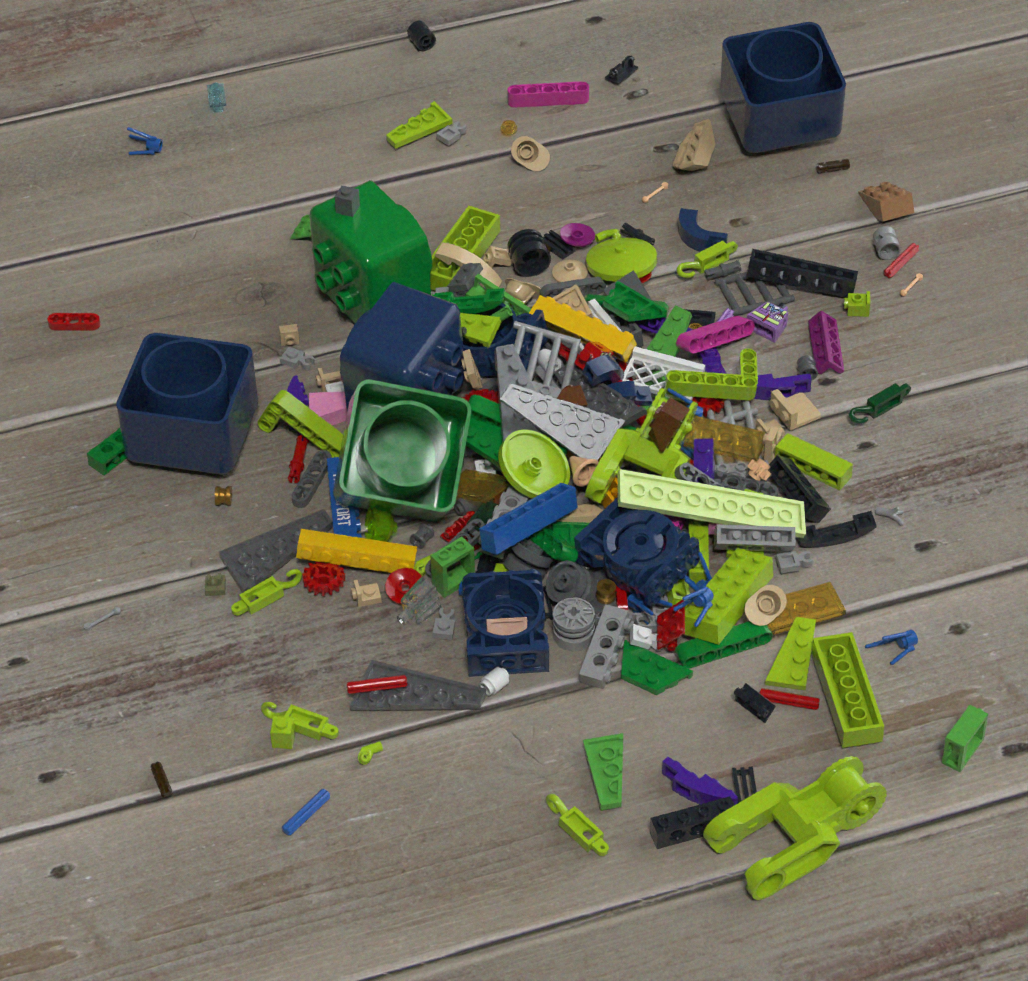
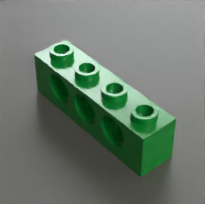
(107, 453)

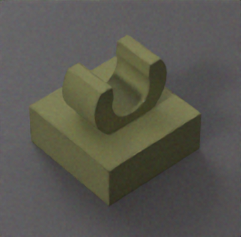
(215, 585)

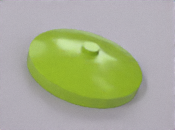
(620, 256)
(532, 462)

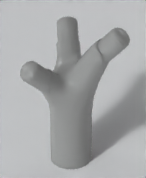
(892, 513)

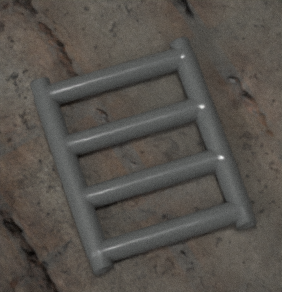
(739, 279)

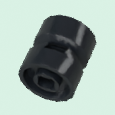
(421, 35)

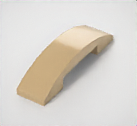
(452, 253)

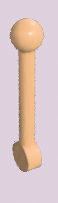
(664, 185)
(919, 277)

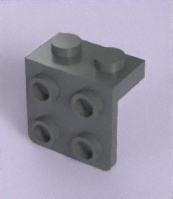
(464, 279)

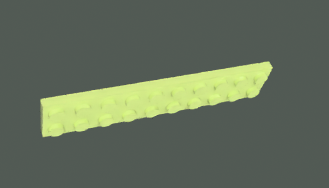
(708, 502)

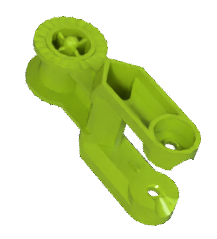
(640, 449)
(807, 815)

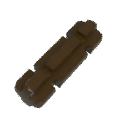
(833, 165)
(161, 779)

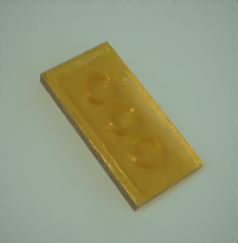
(728, 438)
(480, 485)
(815, 602)

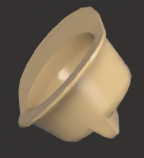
(530, 153)
(522, 290)
(765, 605)

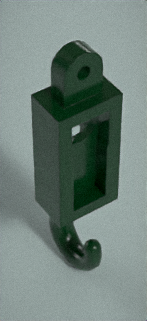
(880, 402)

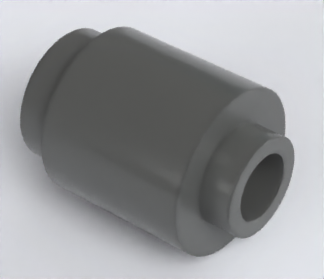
(463, 505)

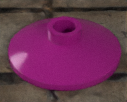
(577, 234)

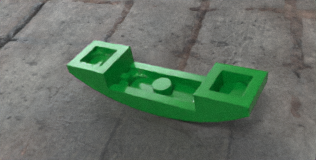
(477, 303)

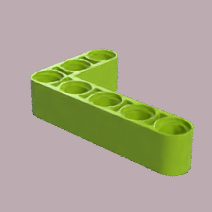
(718, 385)
(302, 419)

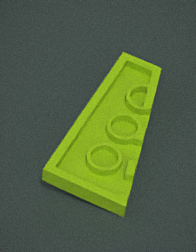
(425, 123)
(480, 328)
(793, 659)

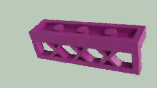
(825, 343)

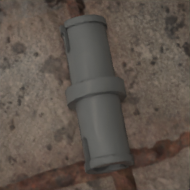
(722, 270)

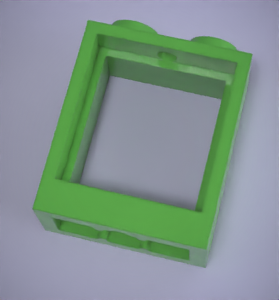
(449, 582)
(964, 738)

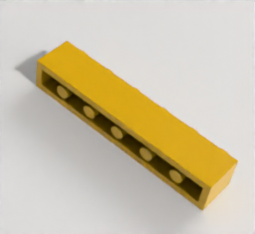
(580, 326)
(354, 551)

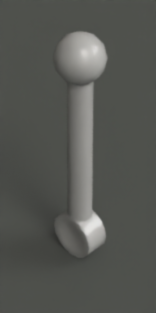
(88, 626)

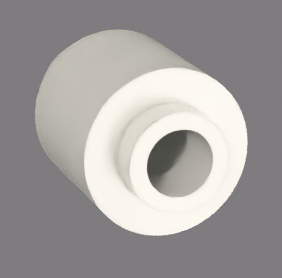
(543, 359)
(494, 681)

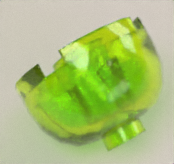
(380, 524)

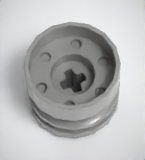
(573, 624)

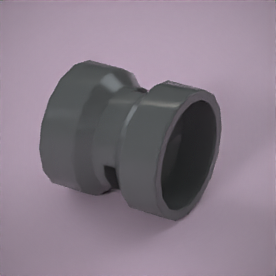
(807, 365)

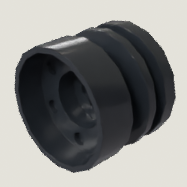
(529, 252)

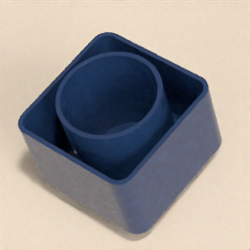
(782, 87)
(405, 342)
(187, 403)

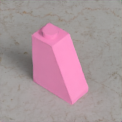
(329, 406)

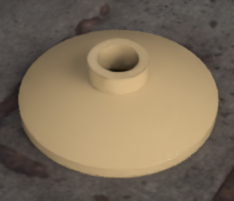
(569, 270)

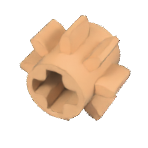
(759, 469)

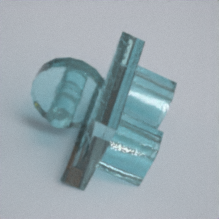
(216, 96)

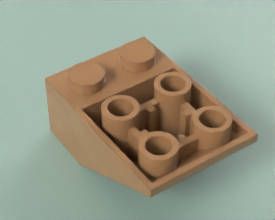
(887, 201)

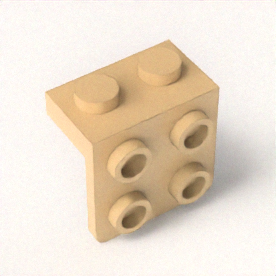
(794, 410)

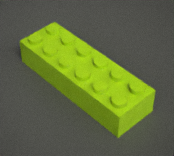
(472, 232)
(732, 587)
(847, 690)

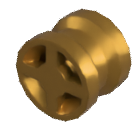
(223, 495)
(606, 591)

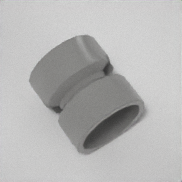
(886, 243)

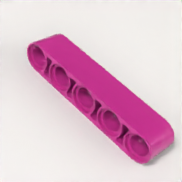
(548, 94)
(715, 334)

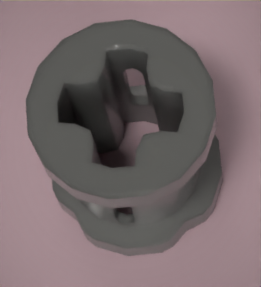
(421, 536)

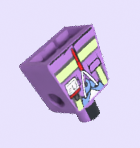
(769, 320)

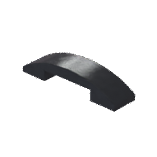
(839, 533)

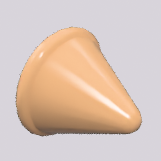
(582, 469)

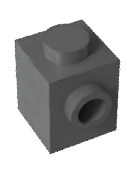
(347, 201)

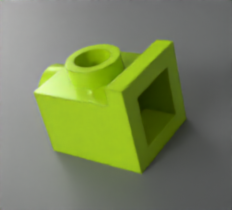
(857, 304)

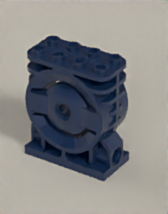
(505, 335)
(640, 562)
(498, 597)

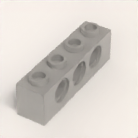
(508, 501)
(754, 538)
(610, 618)

